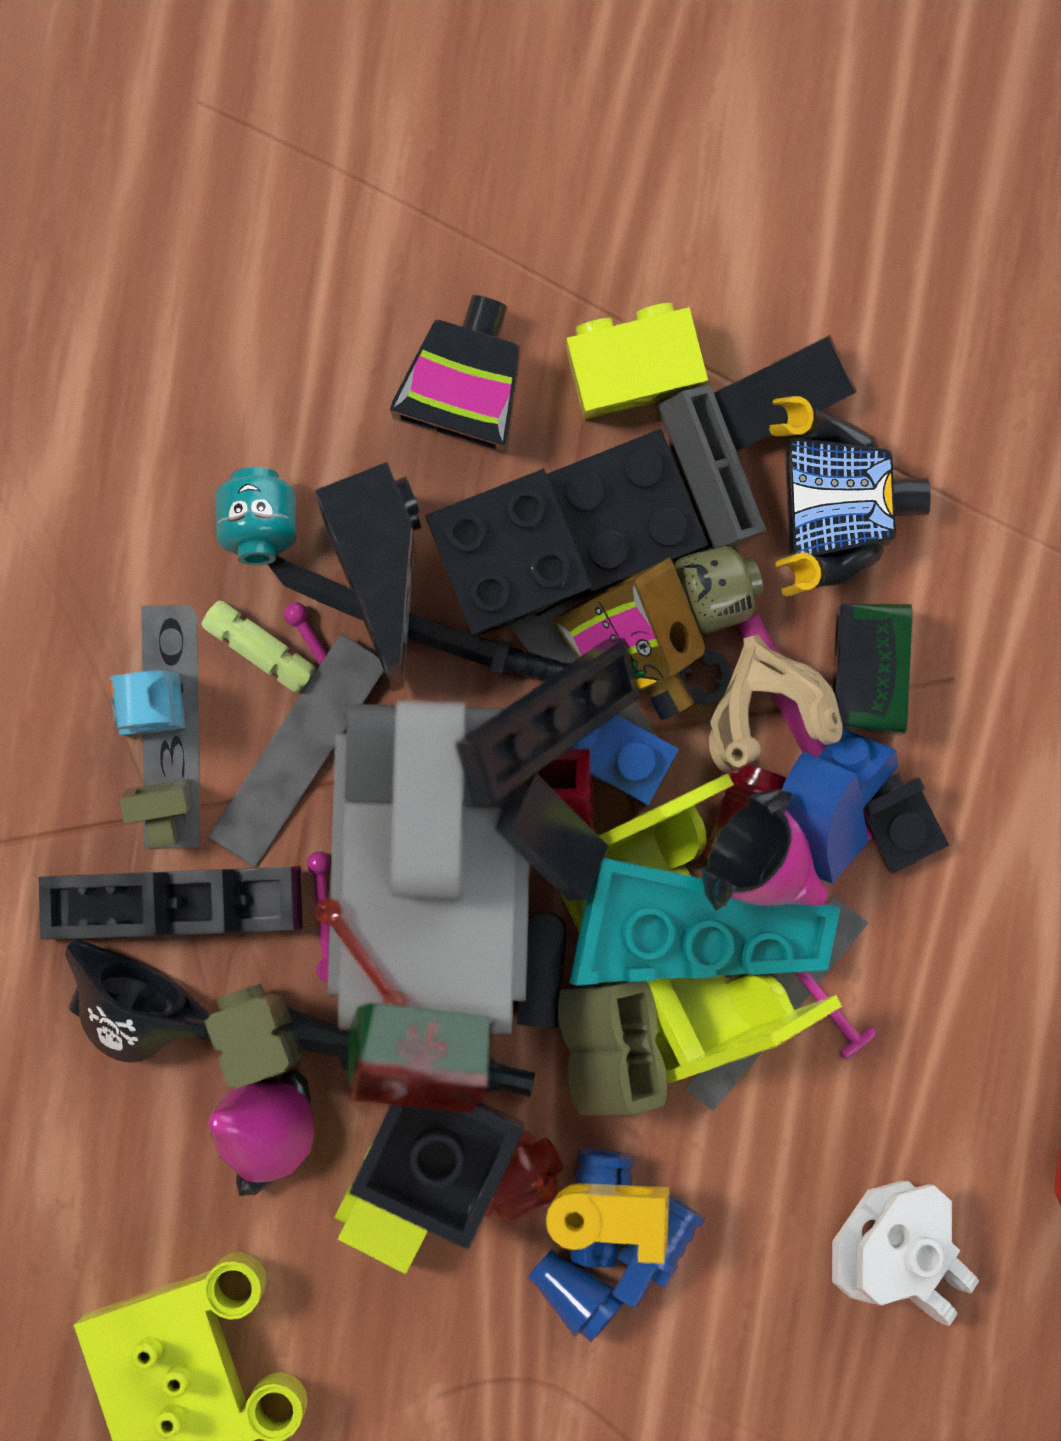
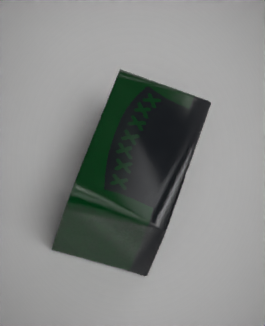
(873, 666)

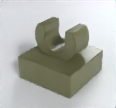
(158, 807)

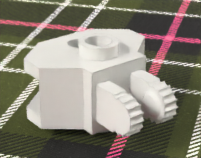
(903, 1250)

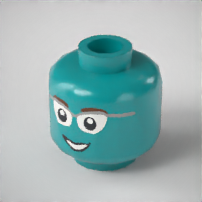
(255, 515)

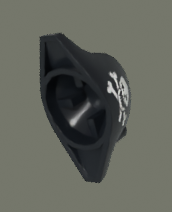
(129, 1005)

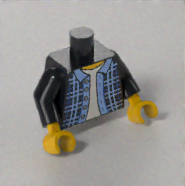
(839, 497)

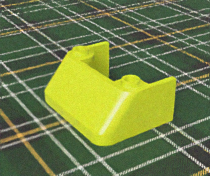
(707, 1018)

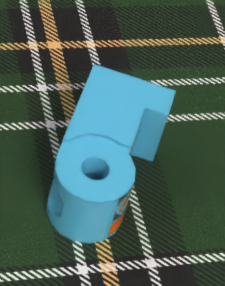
(146, 702)

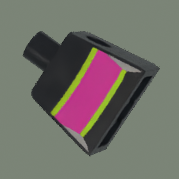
(463, 379)

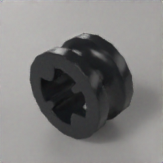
(710, 659)

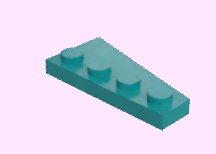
(662, 926)

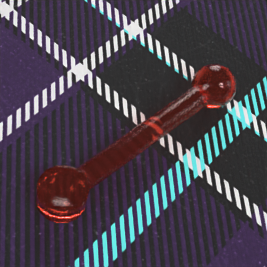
(329, 912)

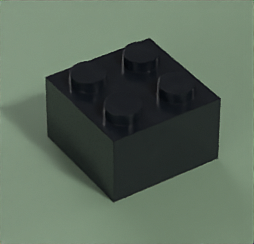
(438, 1167)

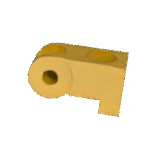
(612, 1215)

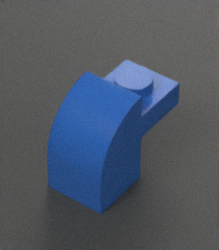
(831, 798)

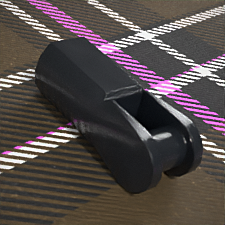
(543, 971)

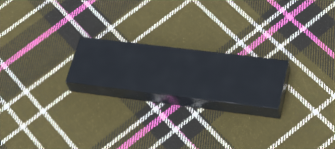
(547, 721)

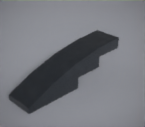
(170, 903)

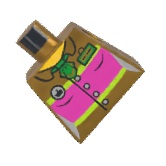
(656, 626)

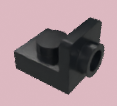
(903, 823)

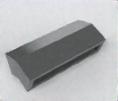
(710, 467)

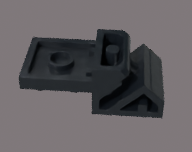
(565, 533)

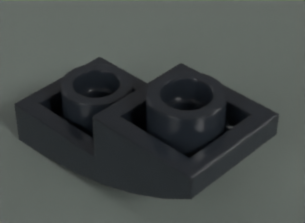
(810, 372)

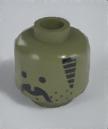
(719, 587)

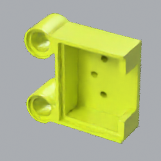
(168, 1367)

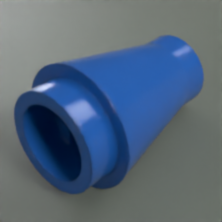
(575, 1295)

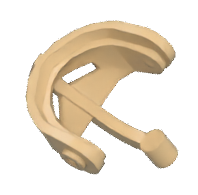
(769, 671)

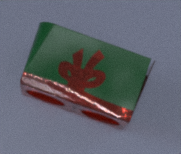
(418, 1057)

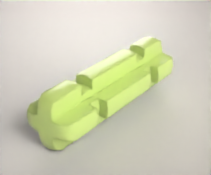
(258, 646)

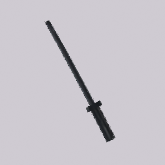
(497, 656)

